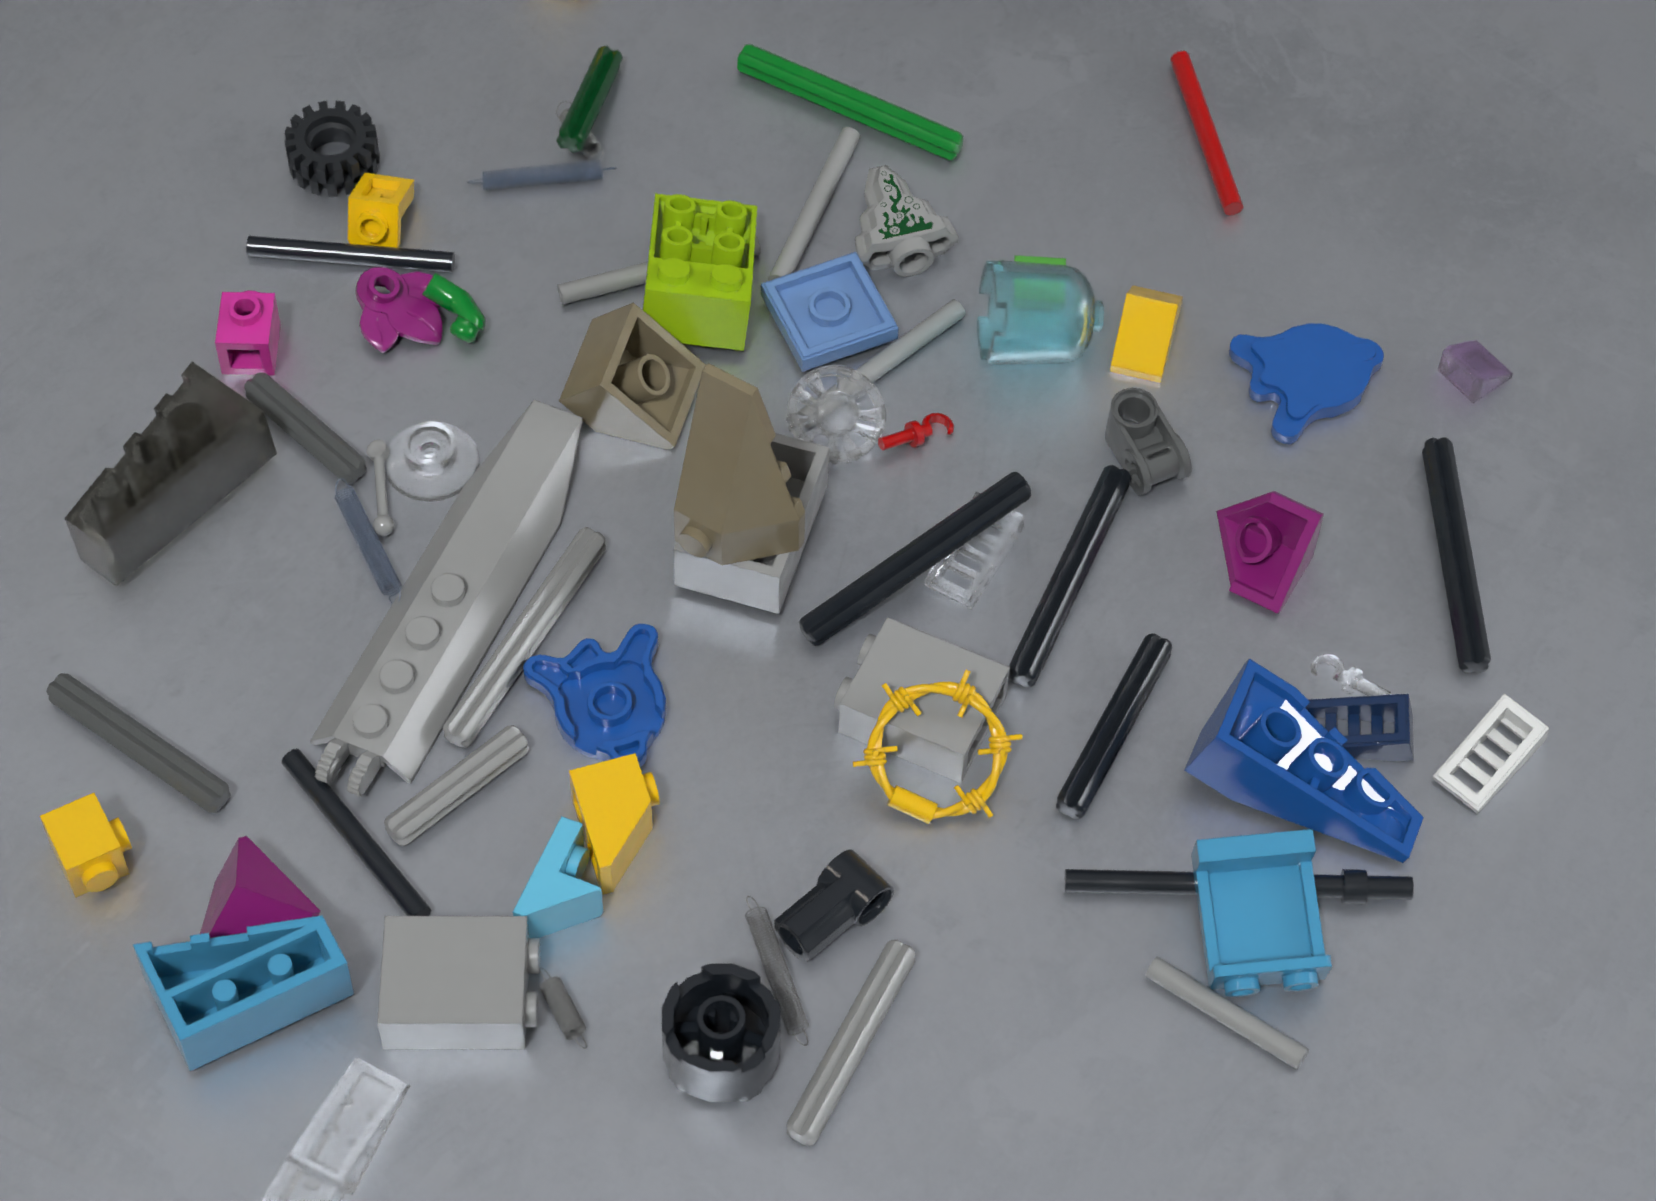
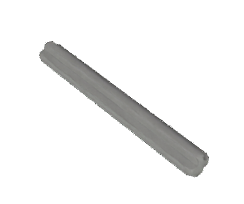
(524, 638)

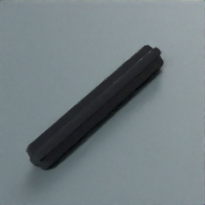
(1114, 726)

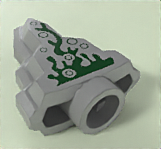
(900, 228)

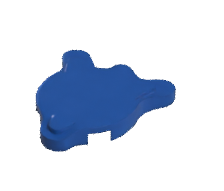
(1308, 372)
(603, 699)

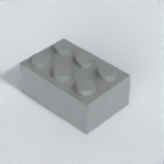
(763, 580)

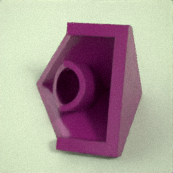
(1268, 546)
(252, 894)

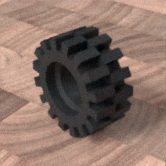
(325, 127)

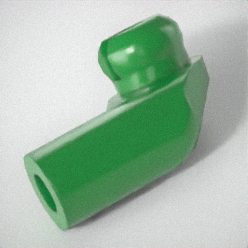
(458, 302)

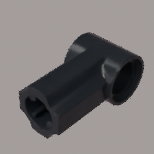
(844, 896)

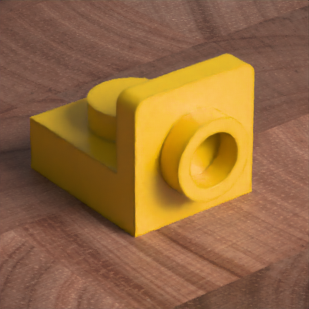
(377, 209)

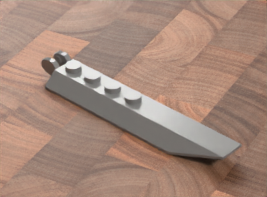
(452, 603)

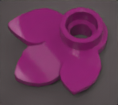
(398, 313)

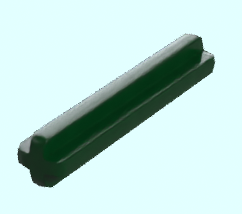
(589, 99)

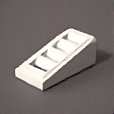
(1517, 720)

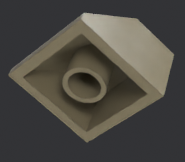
(632, 379)

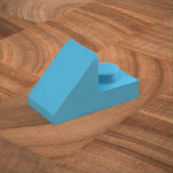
(554, 892)

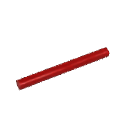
(1206, 133)

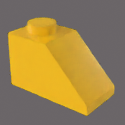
(615, 812)

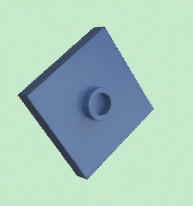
(829, 311)

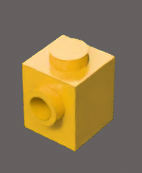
(87, 844)

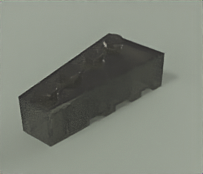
(170, 475)

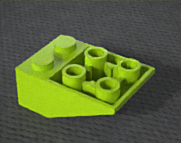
(701, 269)

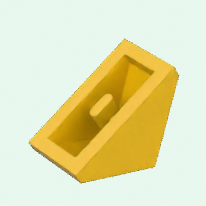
(1145, 333)

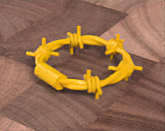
(912, 803)

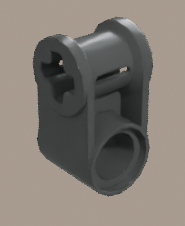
(1145, 449)

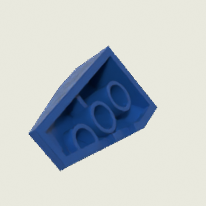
(1281, 761)

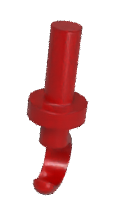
(915, 433)

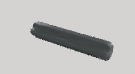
(305, 428)

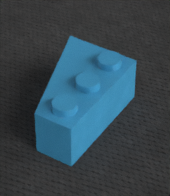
(243, 984)

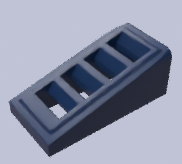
(1377, 710)

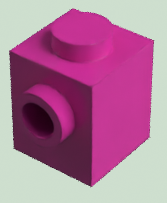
(248, 333)

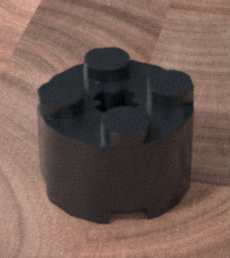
(725, 1064)

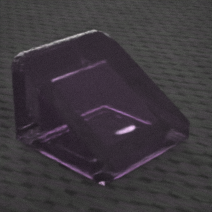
(1473, 369)

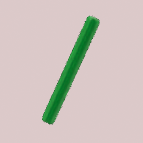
(850, 102)

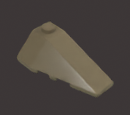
(731, 486)

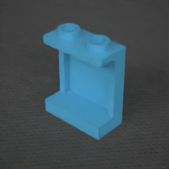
(1259, 912)

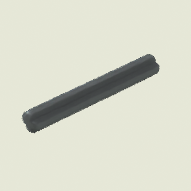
(138, 743)

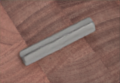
(456, 785)

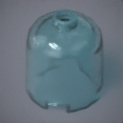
(1036, 313)

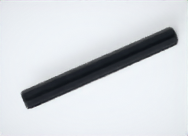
(1456, 556)
(915, 558)
(1068, 576)

